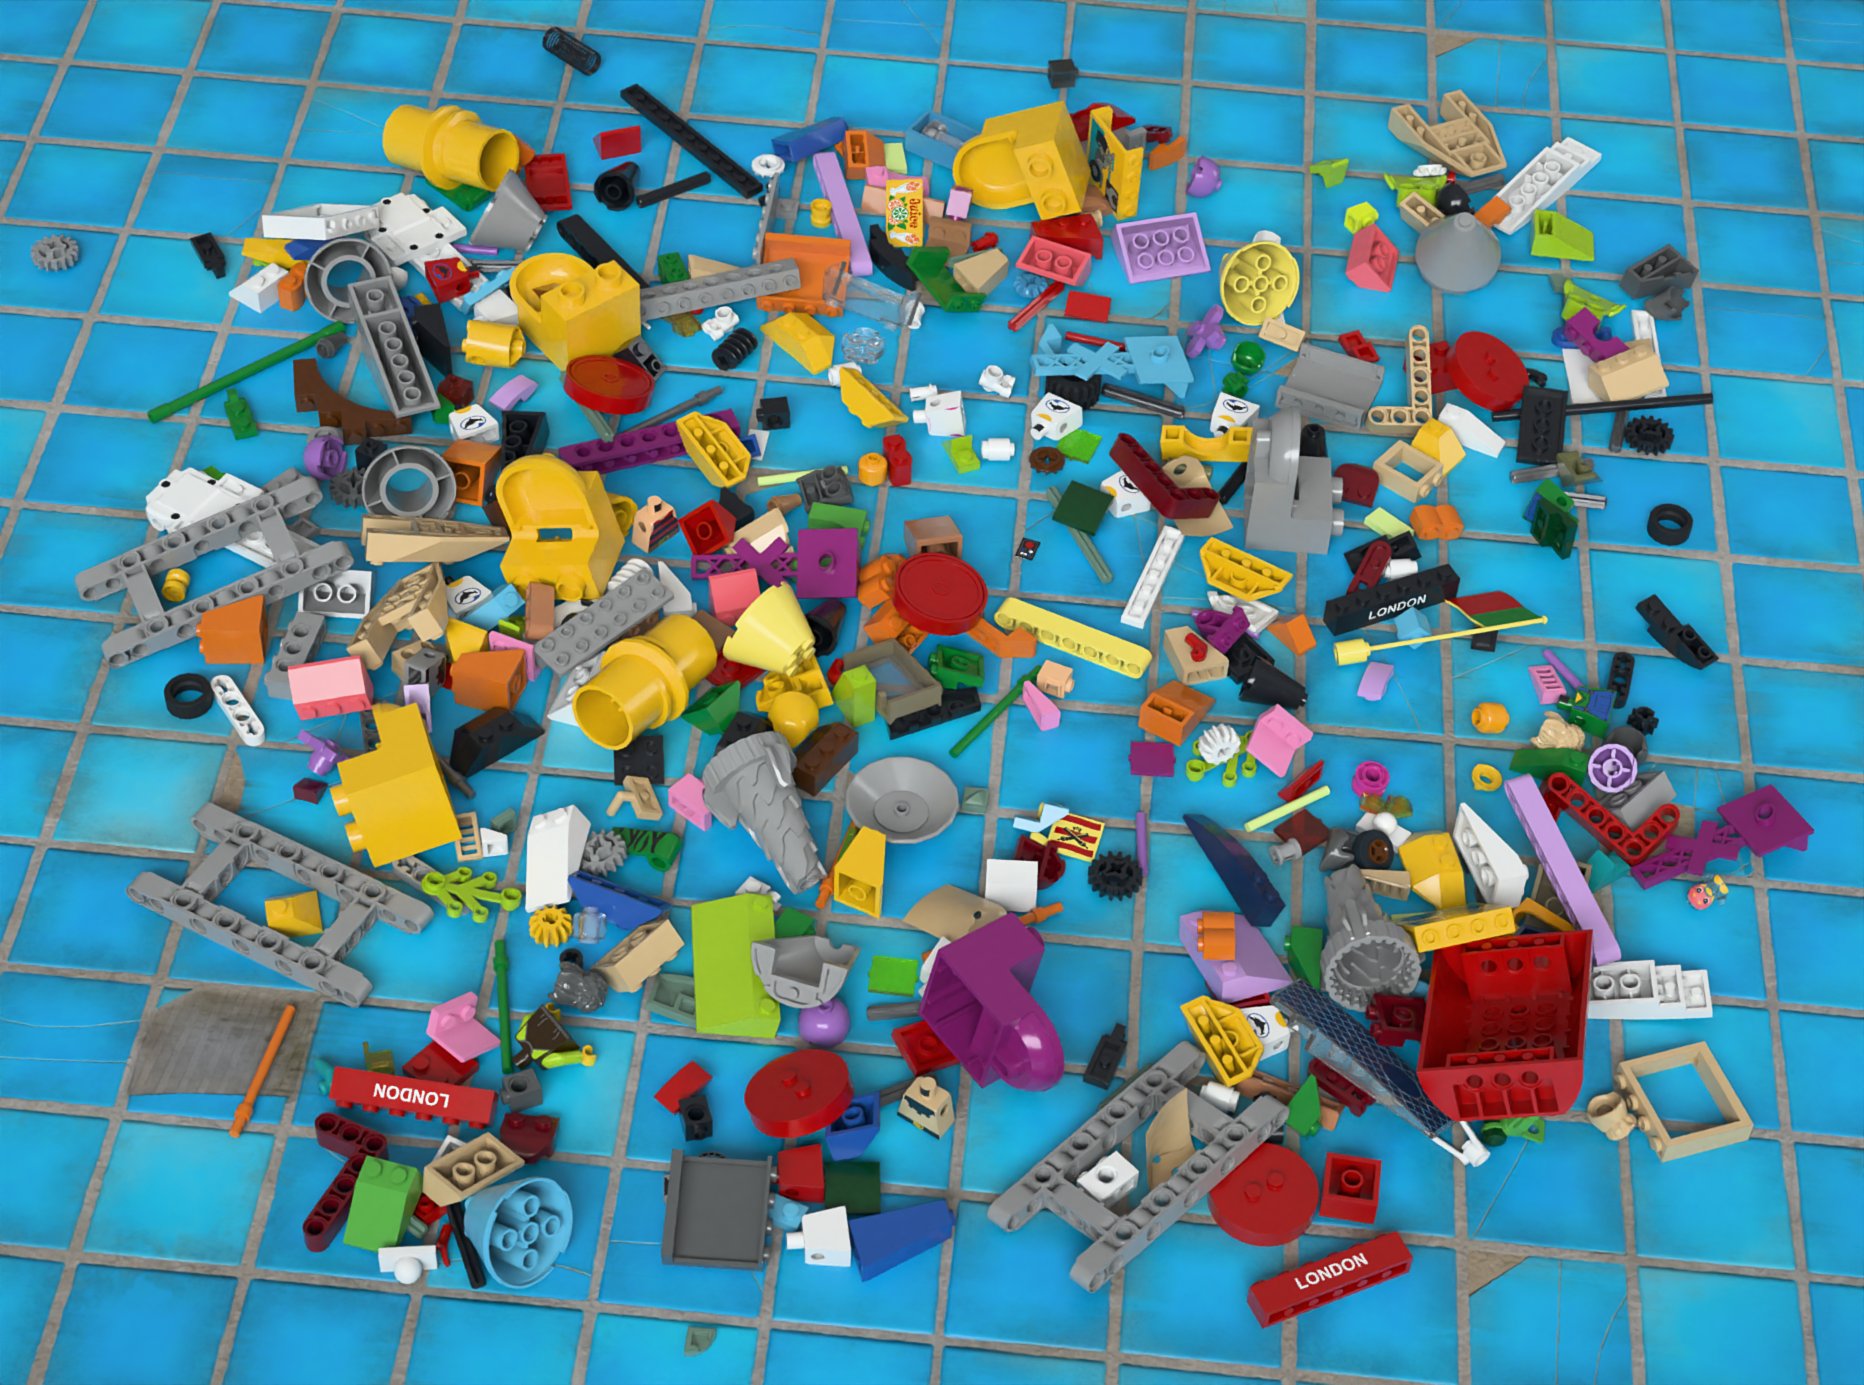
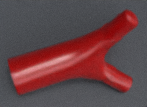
(442, 1243)

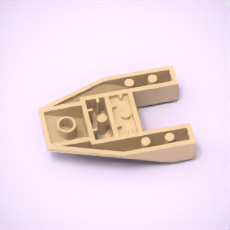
(1461, 144)
(425, 539)
(411, 603)

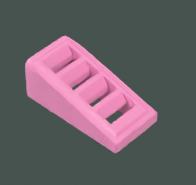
(1538, 676)
(1041, 708)

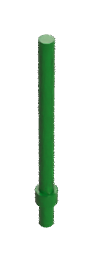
(994, 713)
(501, 966)

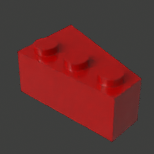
(1073, 231)

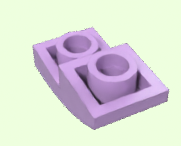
(516, 389)
(1375, 681)

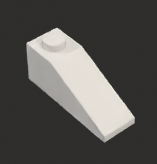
(1471, 431)
(682, 597)

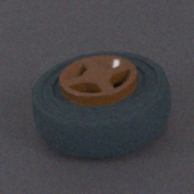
(1373, 850)

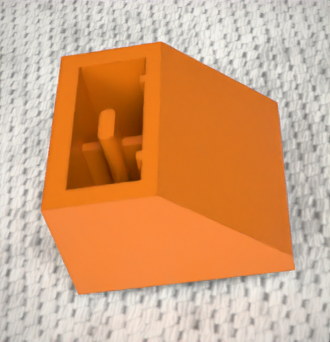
(861, 151)
(889, 624)

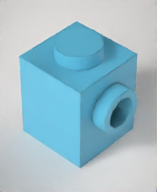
(1412, 625)

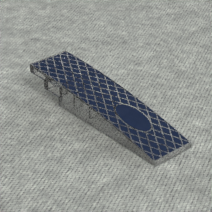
(1351, 1052)

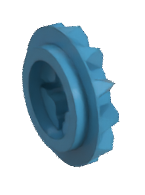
(1032, 290)

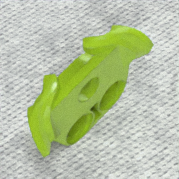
(1424, 186)
(1579, 298)

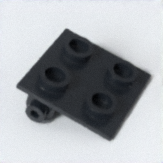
(640, 759)

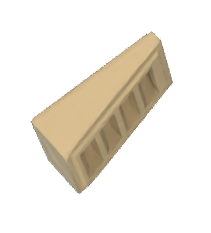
(468, 819)
(1388, 883)

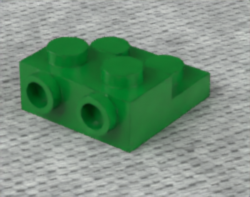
(955, 666)

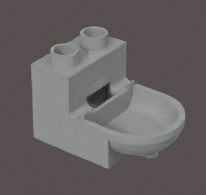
(1286, 493)

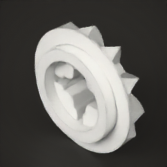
(774, 163)
(1429, 170)

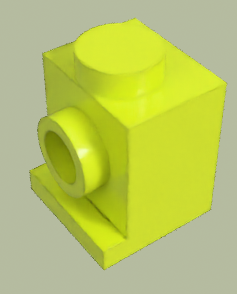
(1360, 217)

